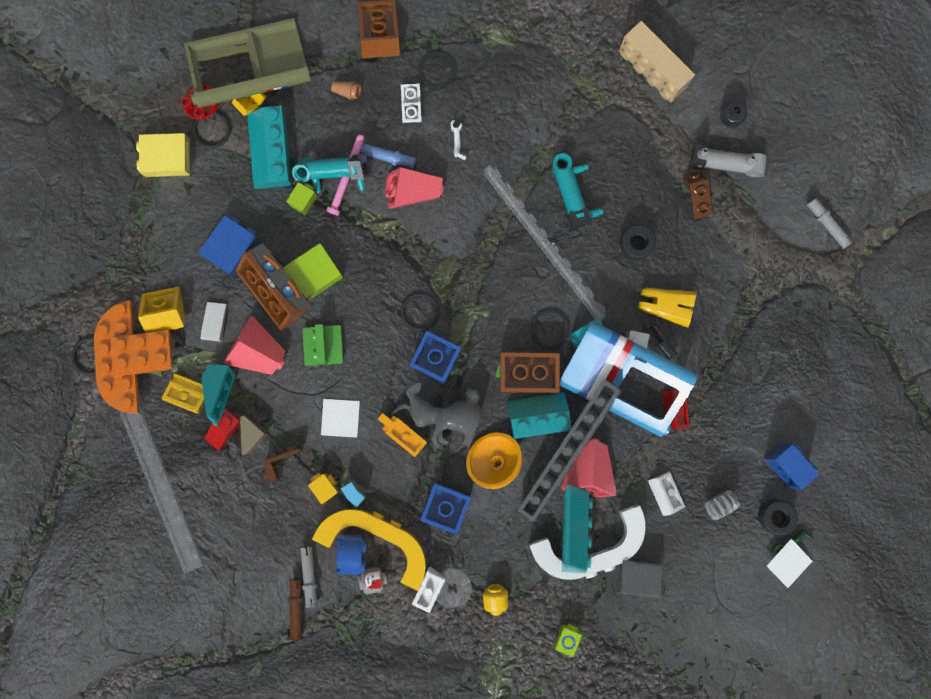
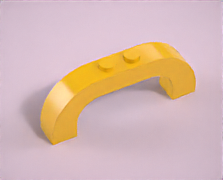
(380, 527)

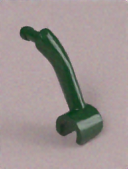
(796, 539)

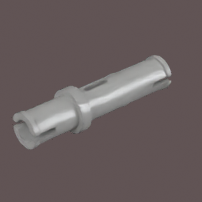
(830, 224)
(308, 577)

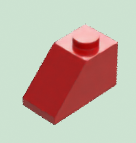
(228, 425)

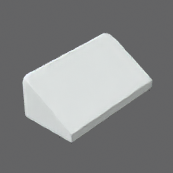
(666, 494)
(429, 590)

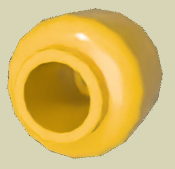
(495, 599)

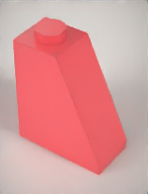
(411, 187)
(255, 350)
(592, 471)

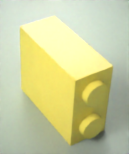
(163, 155)

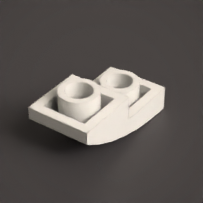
(411, 103)

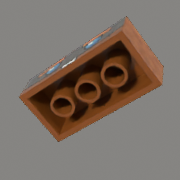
(272, 286)

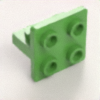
(322, 345)

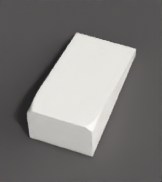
(213, 322)

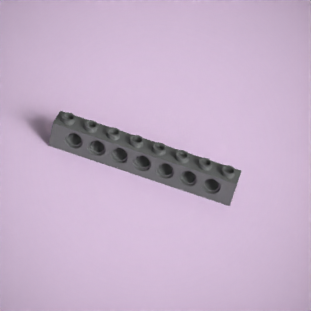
(570, 450)

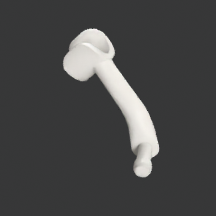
(457, 140)

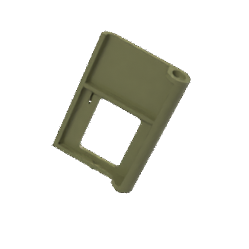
(274, 56)

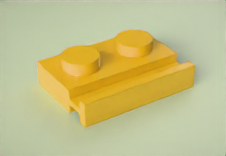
(184, 393)

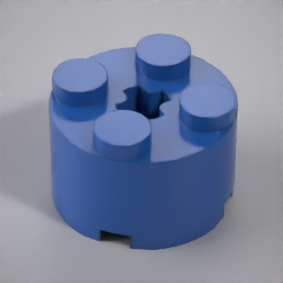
(349, 554)

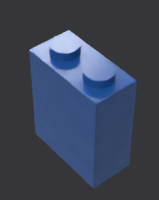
(228, 244)

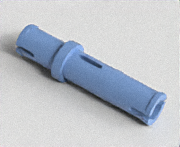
(395, 158)

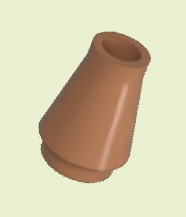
(347, 89)

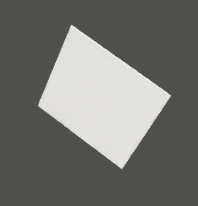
(340, 418)
(789, 563)

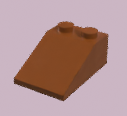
(378, 29)

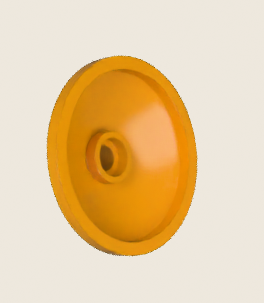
(485, 456)

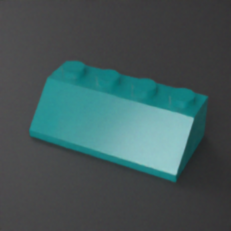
(269, 148)
(575, 530)

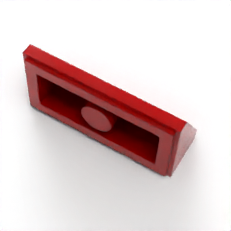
(681, 419)

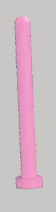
(344, 180)

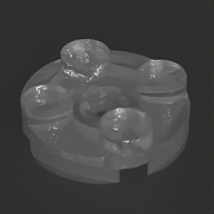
(463, 587)

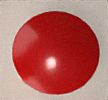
(194, 111)

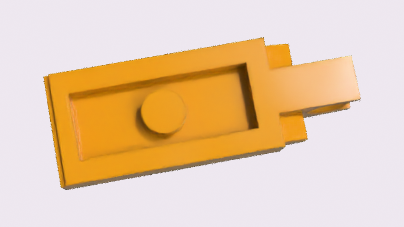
(402, 434)

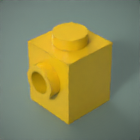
(323, 487)

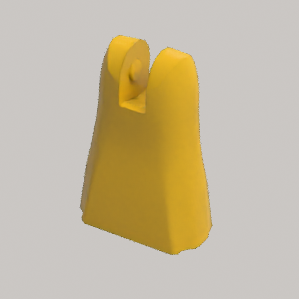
(669, 304)

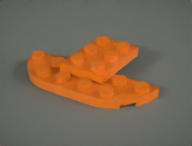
(124, 355)

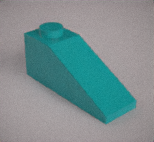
(216, 386)

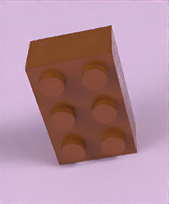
(529, 372)

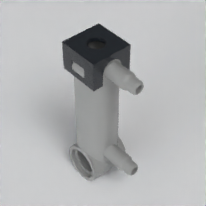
(750, 164)

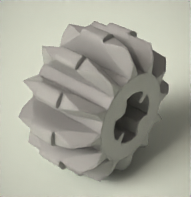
(722, 504)

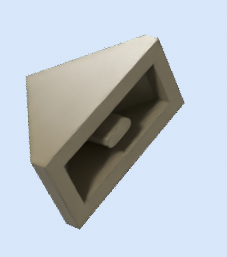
(251, 434)

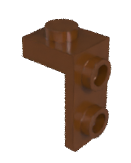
(699, 194)
(270, 472)

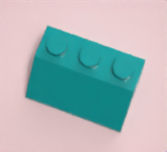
(539, 415)

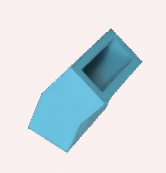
(353, 494)

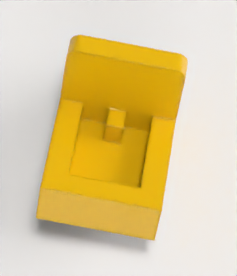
(249, 104)

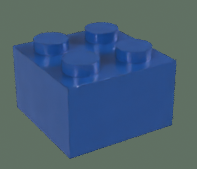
(435, 357)
(792, 466)
(445, 508)

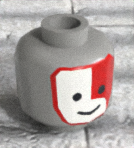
(372, 580)

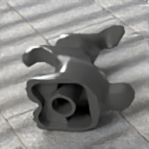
(458, 416)

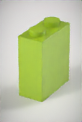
(313, 272)

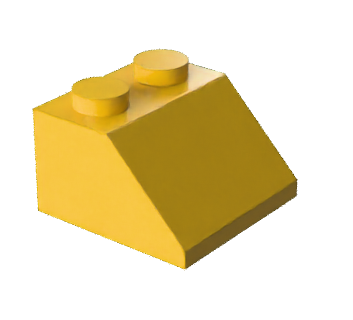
(162, 310)

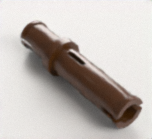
(295, 609)

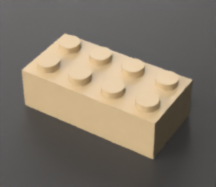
(656, 62)

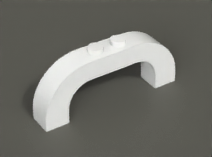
(602, 560)

